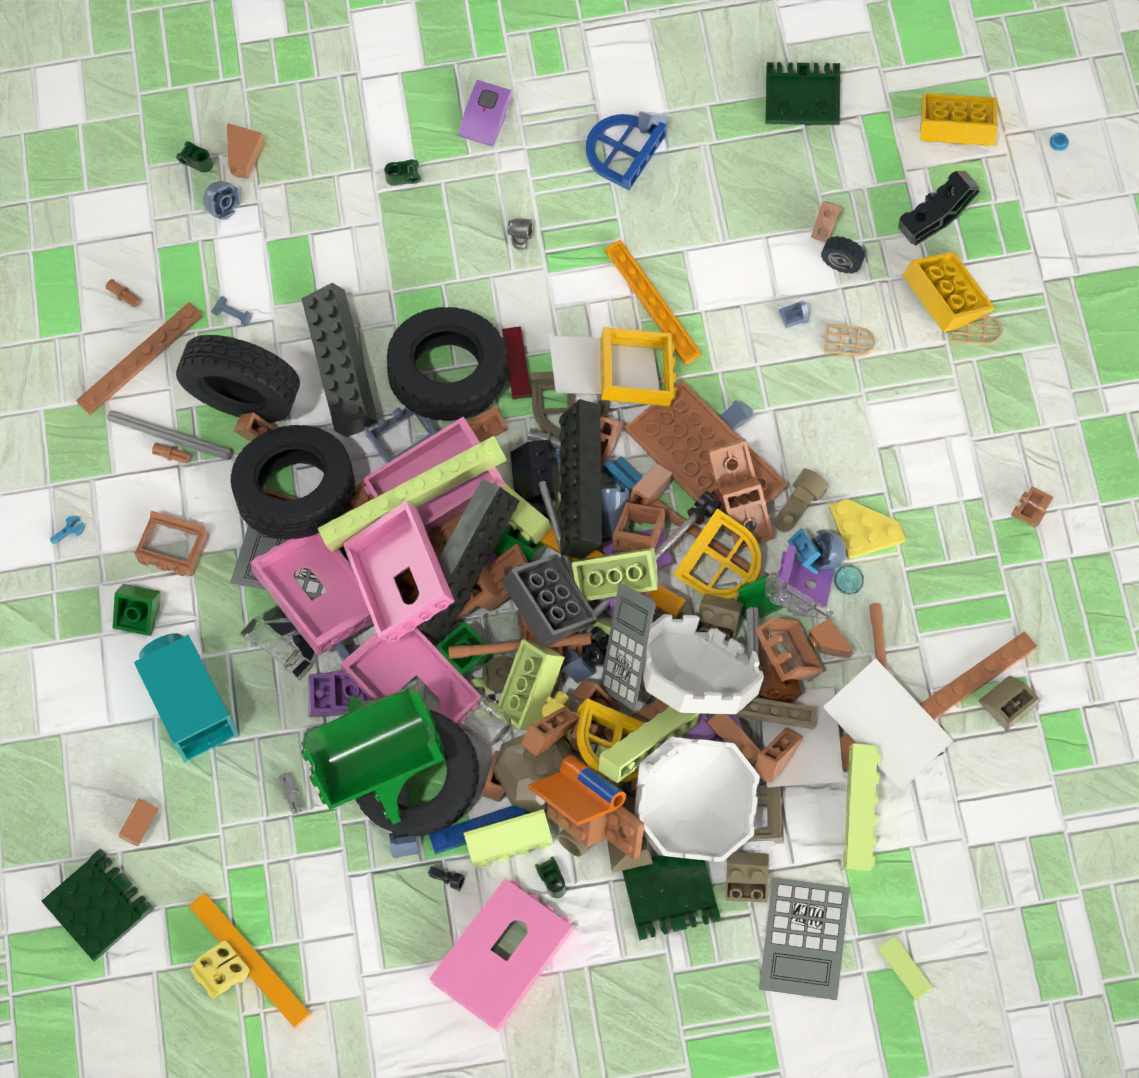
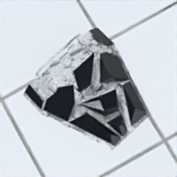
(282, 640)

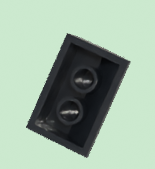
(529, 468)

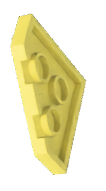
(864, 528)

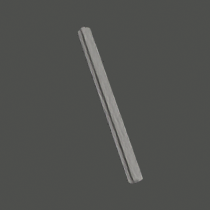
(170, 435)
(753, 645)

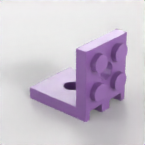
(797, 575)

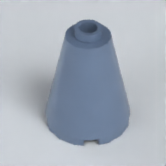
(611, 509)

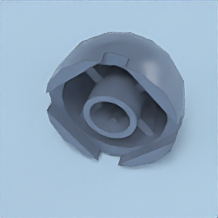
(221, 199)
(831, 549)

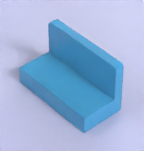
(622, 473)
(805, 549)

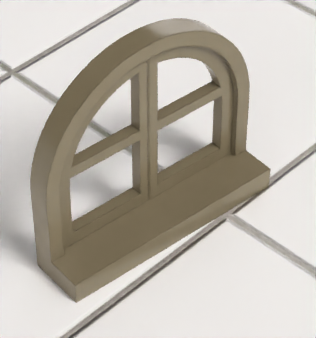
(544, 382)
(775, 824)

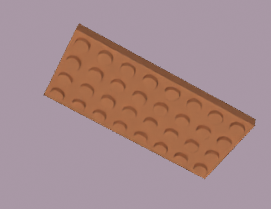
(679, 441)

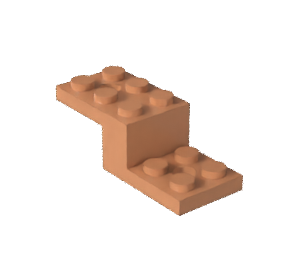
(740, 490)
(488, 590)
(617, 827)

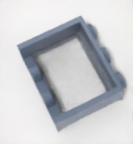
(399, 433)

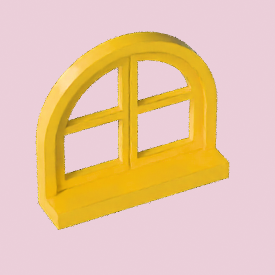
(701, 545)
(610, 718)

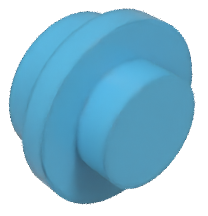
(1059, 141)

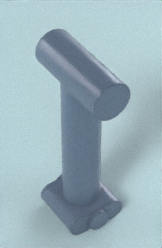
(220, 306)

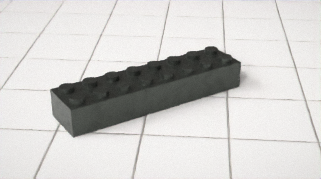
(339, 360)
(580, 480)
(470, 550)

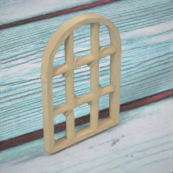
(842, 335)
(984, 335)

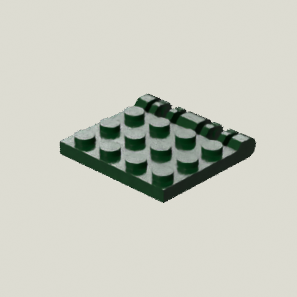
(803, 95)
(669, 891)
(94, 908)

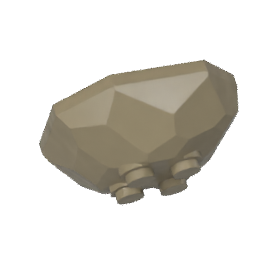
(518, 767)

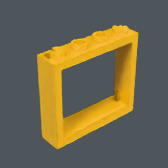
(637, 339)

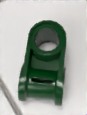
(193, 156)
(403, 172)
(550, 874)

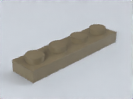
(779, 713)

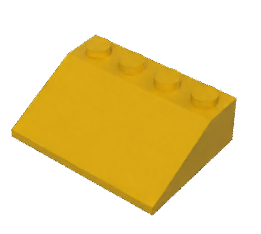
(958, 119)
(947, 290)

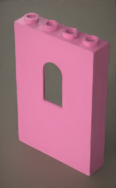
(423, 457)
(384, 552)
(330, 616)
(386, 668)
(483, 979)

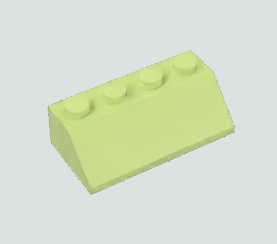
(600, 575)
(530, 683)
(508, 838)

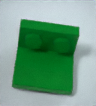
(754, 596)

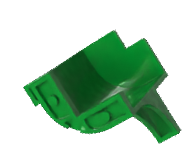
(373, 749)

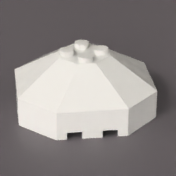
(698, 668)
(696, 799)

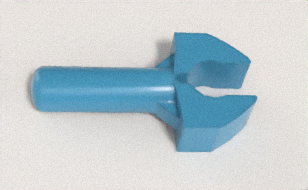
(69, 529)

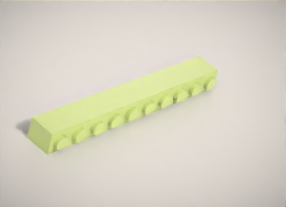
(415, 491)

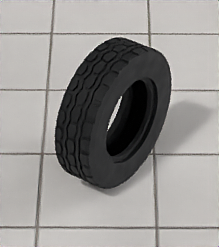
(238, 377)
(442, 399)
(285, 447)
(454, 796)

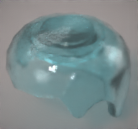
(848, 579)

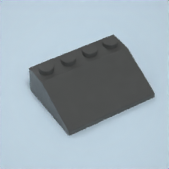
(548, 599)

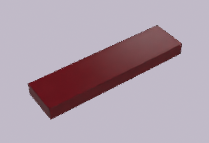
(516, 363)

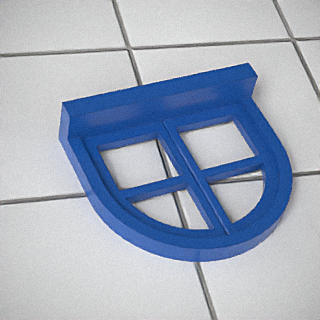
(641, 159)

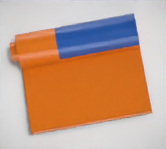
(579, 791)

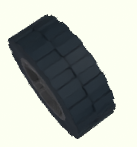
(843, 254)

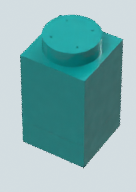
(184, 695)

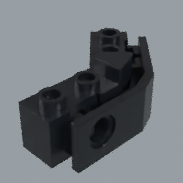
(939, 208)

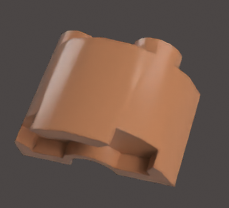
(1032, 507)

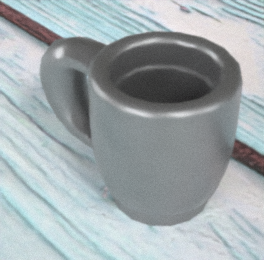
(521, 229)

